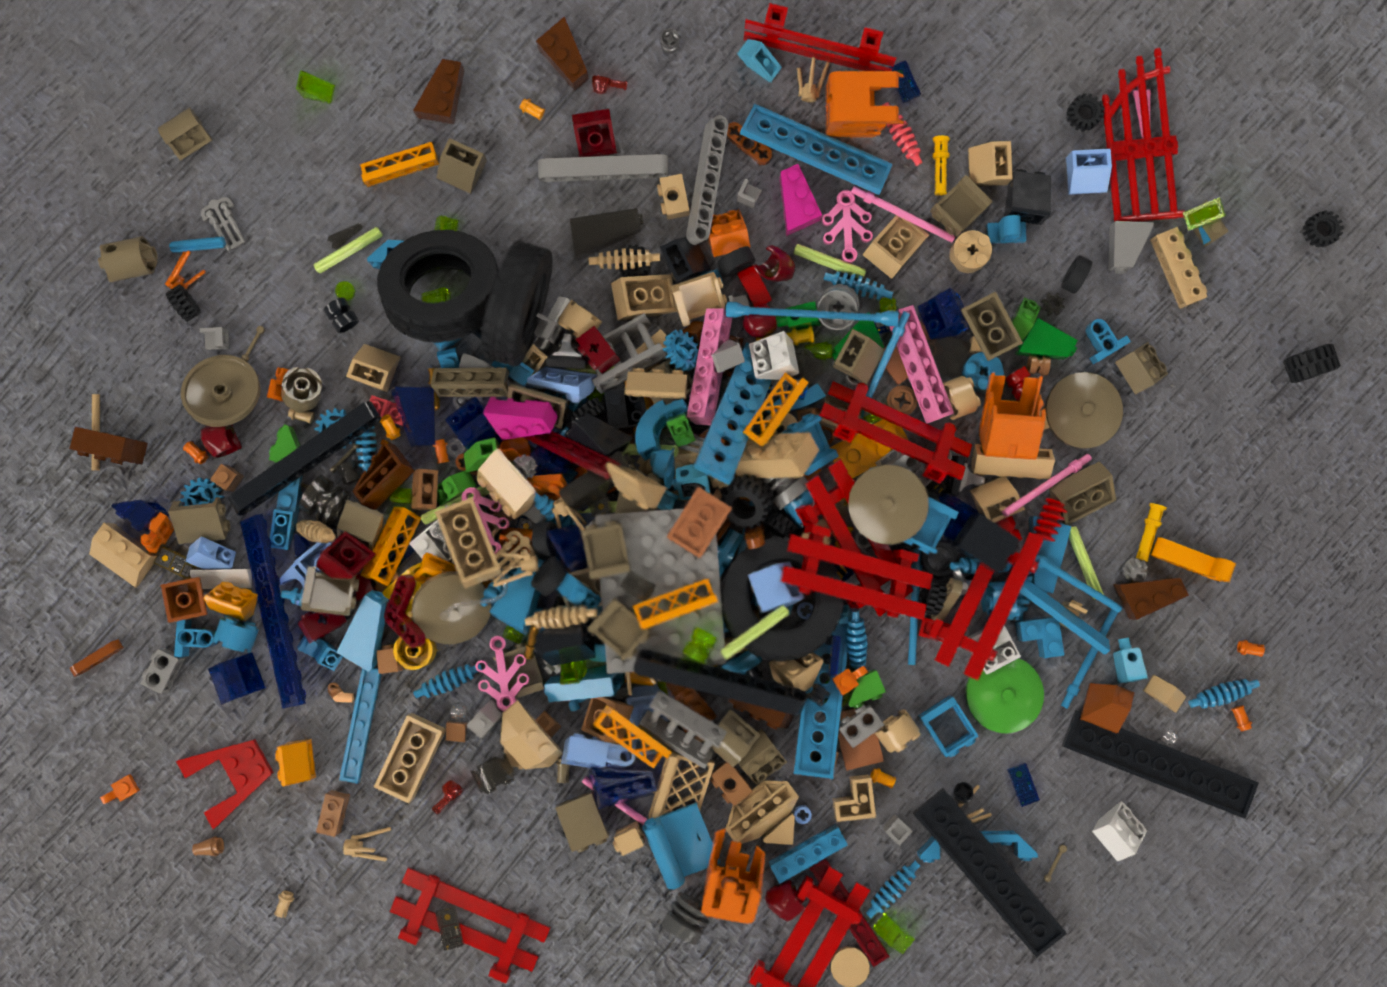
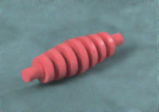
(902, 133)

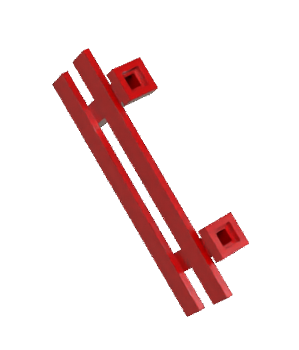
(774, 29)
(849, 424)
(824, 504)
(900, 573)
(983, 649)
(820, 898)
(506, 951)

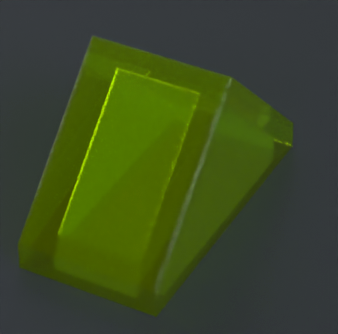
(314, 88)
(1204, 214)
(437, 295)
(573, 672)
(893, 934)

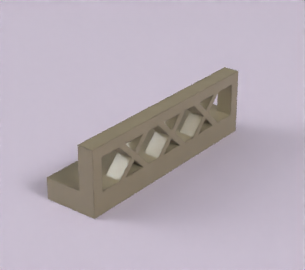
(471, 380)

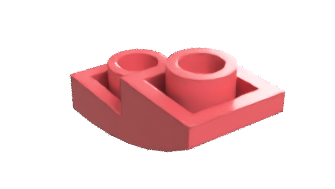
(386, 407)

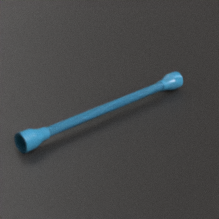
(888, 318)

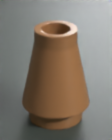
(209, 847)

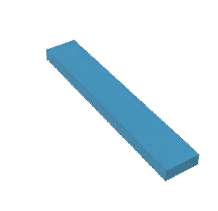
(1065, 616)
(360, 726)

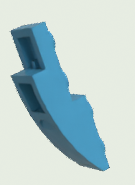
(286, 515)

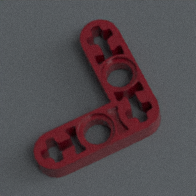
(395, 612)

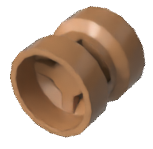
(1038, 365)

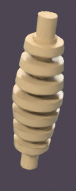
(616, 259)
(315, 531)
(561, 617)

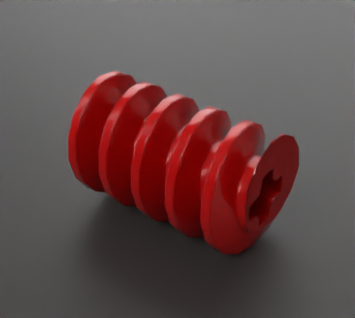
(1050, 519)

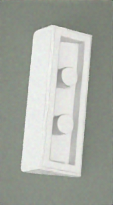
(556, 311)
(211, 578)

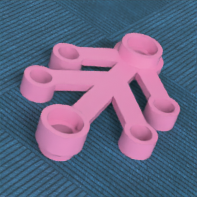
(847, 223)
(485, 516)
(502, 676)

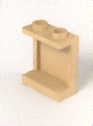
(697, 295)

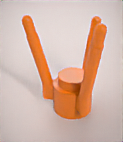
(176, 279)

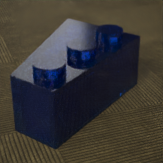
(417, 414)
(620, 786)

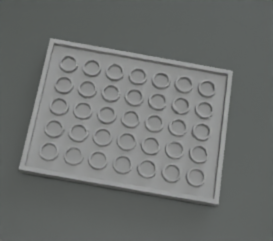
(669, 569)

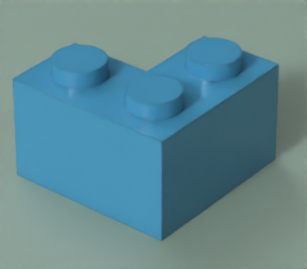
(1045, 631)

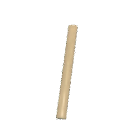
(95, 425)

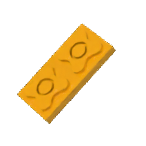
(864, 452)

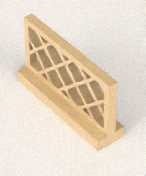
(666, 782)

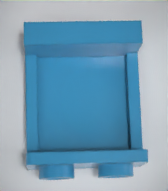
(811, 424)
(933, 527)

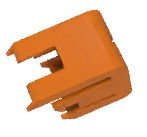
(852, 103)
(1012, 427)
(737, 898)

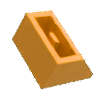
(232, 601)
(295, 762)

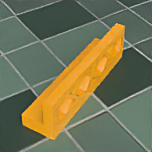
(401, 168)
(778, 416)
(386, 541)
(435, 565)
(676, 611)
(638, 733)

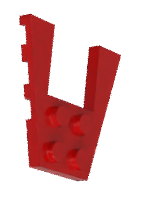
(245, 768)

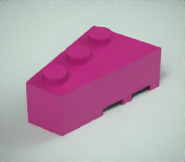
(798, 201)
(520, 419)

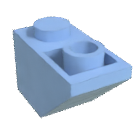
(210, 555)

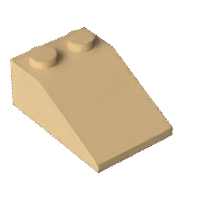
(895, 245)
(643, 295)
(636, 486)

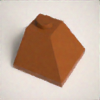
(184, 599)
(1107, 706)

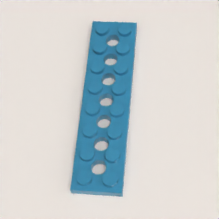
(819, 159)
(725, 414)
(830, 727)

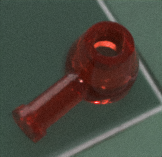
(602, 83)
(451, 791)

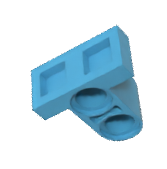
(1008, 230)
(1105, 335)
(198, 638)

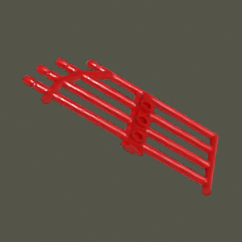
(1142, 148)

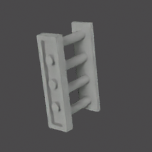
(643, 360)
(675, 738)

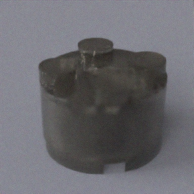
(493, 774)

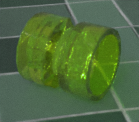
(699, 645)

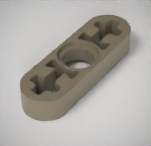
(954, 589)

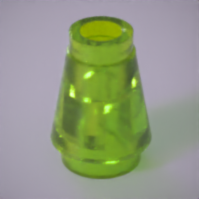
(821, 350)

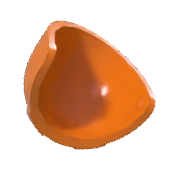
(515, 448)

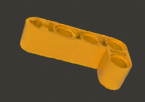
(1192, 560)

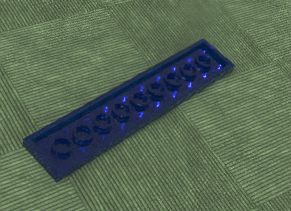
(272, 611)

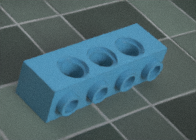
(807, 853)

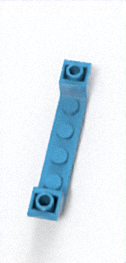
(931, 849)

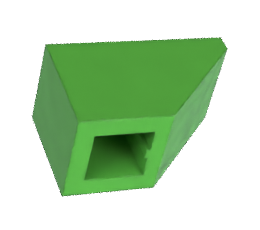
(1025, 317)
(680, 429)
(285, 444)
(479, 453)
(454, 487)
(869, 687)

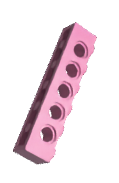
(922, 369)
(706, 379)

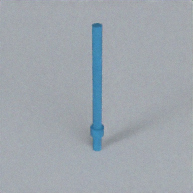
(897, 332)
(1043, 562)
(914, 621)
(1073, 689)

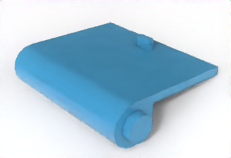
(677, 845)

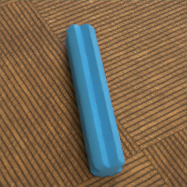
(197, 244)

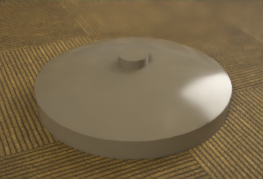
(220, 390)
(1084, 410)
(888, 504)
(438, 595)

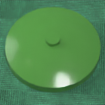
(1006, 697)

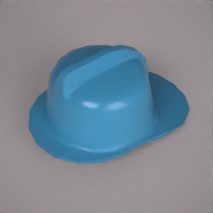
(664, 465)

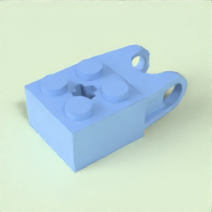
(299, 567)
(594, 753)

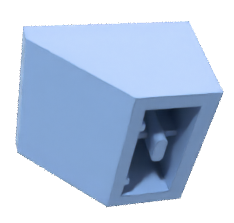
(1088, 171)
(772, 592)

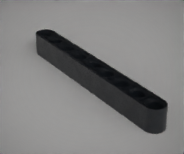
(304, 458)
(720, 682)

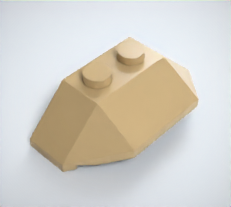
(527, 739)
(761, 810)

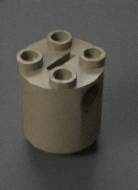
(128, 258)

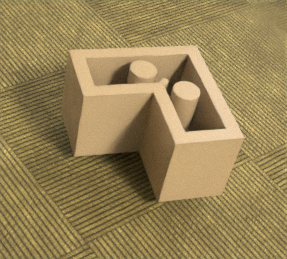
(859, 804)

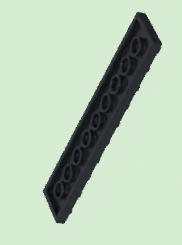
(1162, 766)
(989, 872)

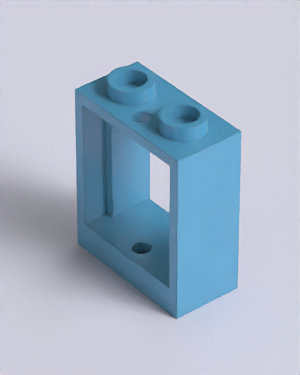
(937, 709)

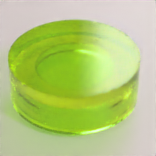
(345, 289)

